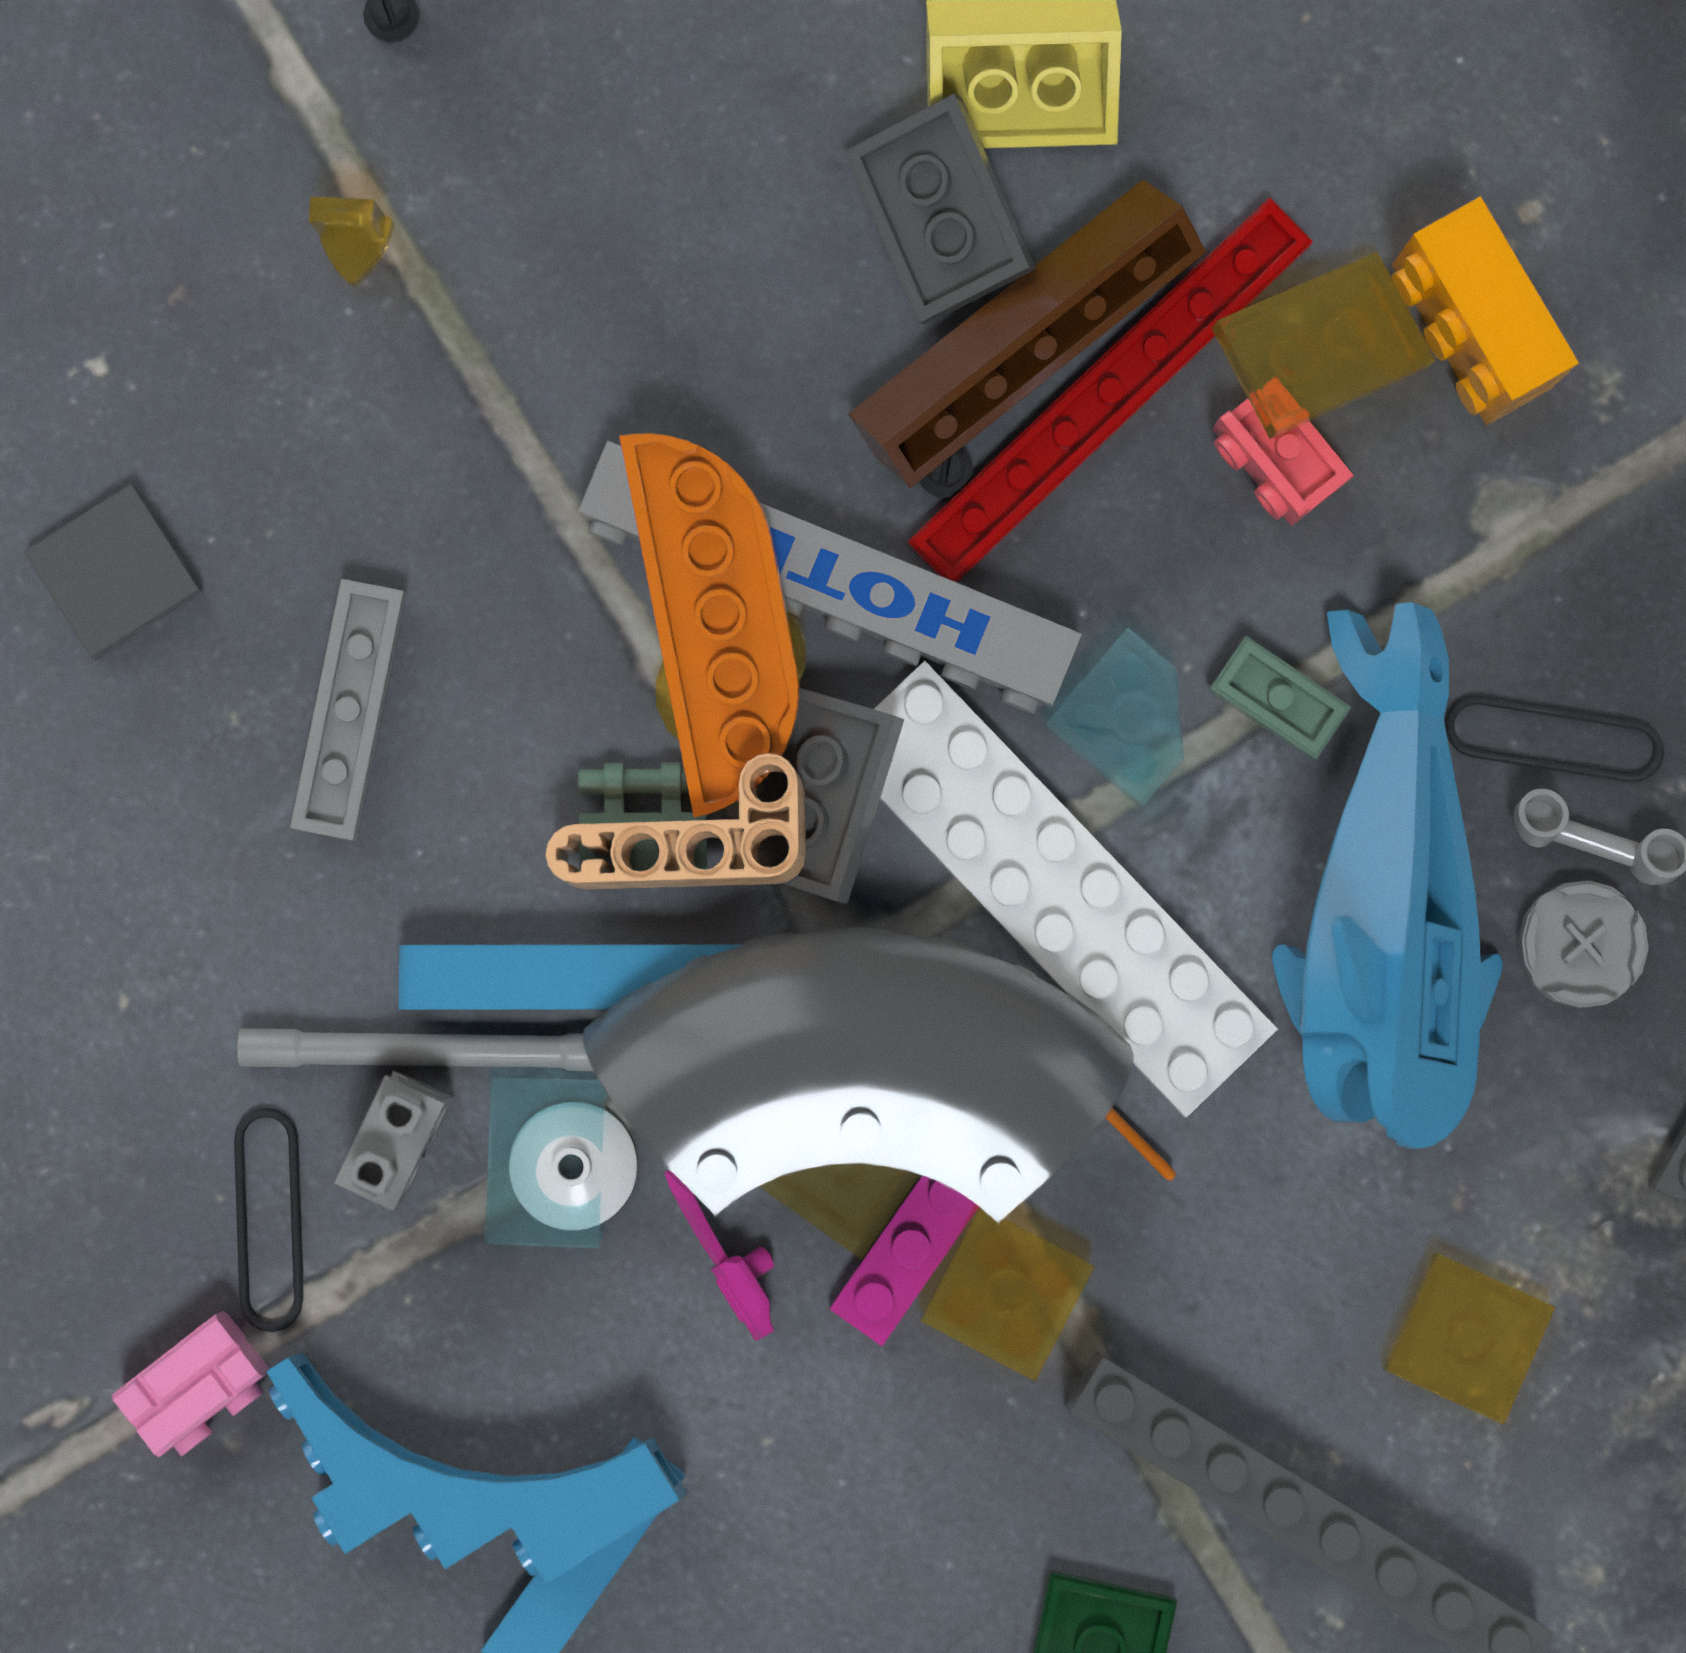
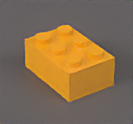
(1482, 312)

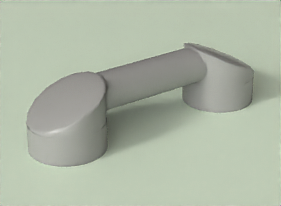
(1652, 861)

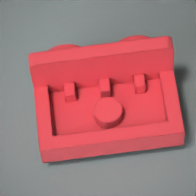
(1291, 469)

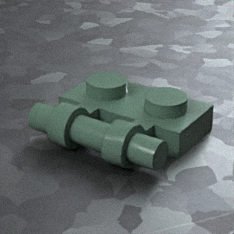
(614, 783)

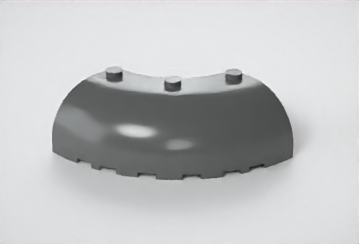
(858, 1056)

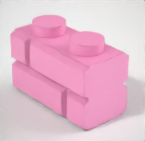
(191, 1385)

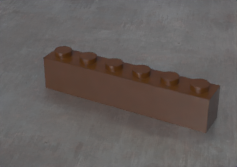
(1027, 332)

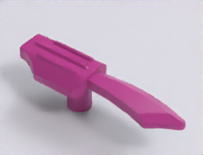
(735, 1275)

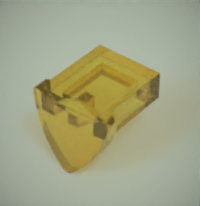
(352, 234)

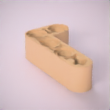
(679, 839)

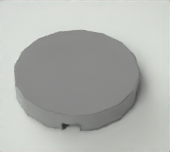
(1582, 944)

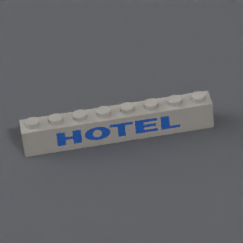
(883, 598)

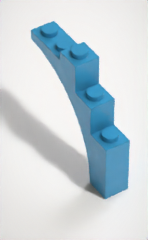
(458, 1510)

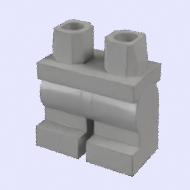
(393, 1140)

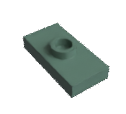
(1279, 698)

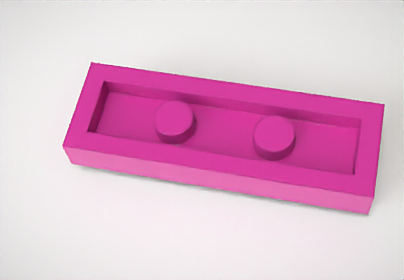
(903, 1258)

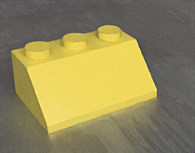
(1028, 68)

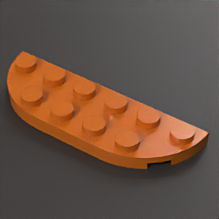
(714, 612)

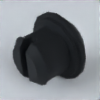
(391, 19)
(949, 476)

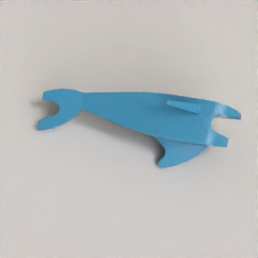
(1394, 939)

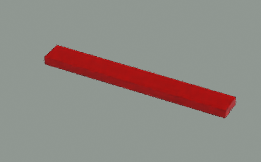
(1109, 393)

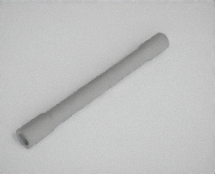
(294, 1048)

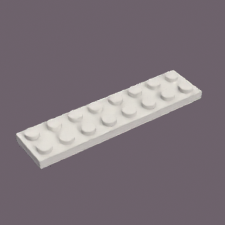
(1064, 895)

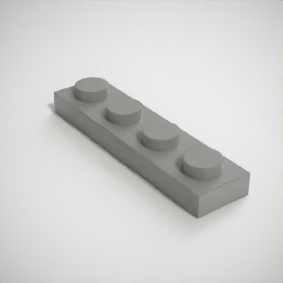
(348, 710)

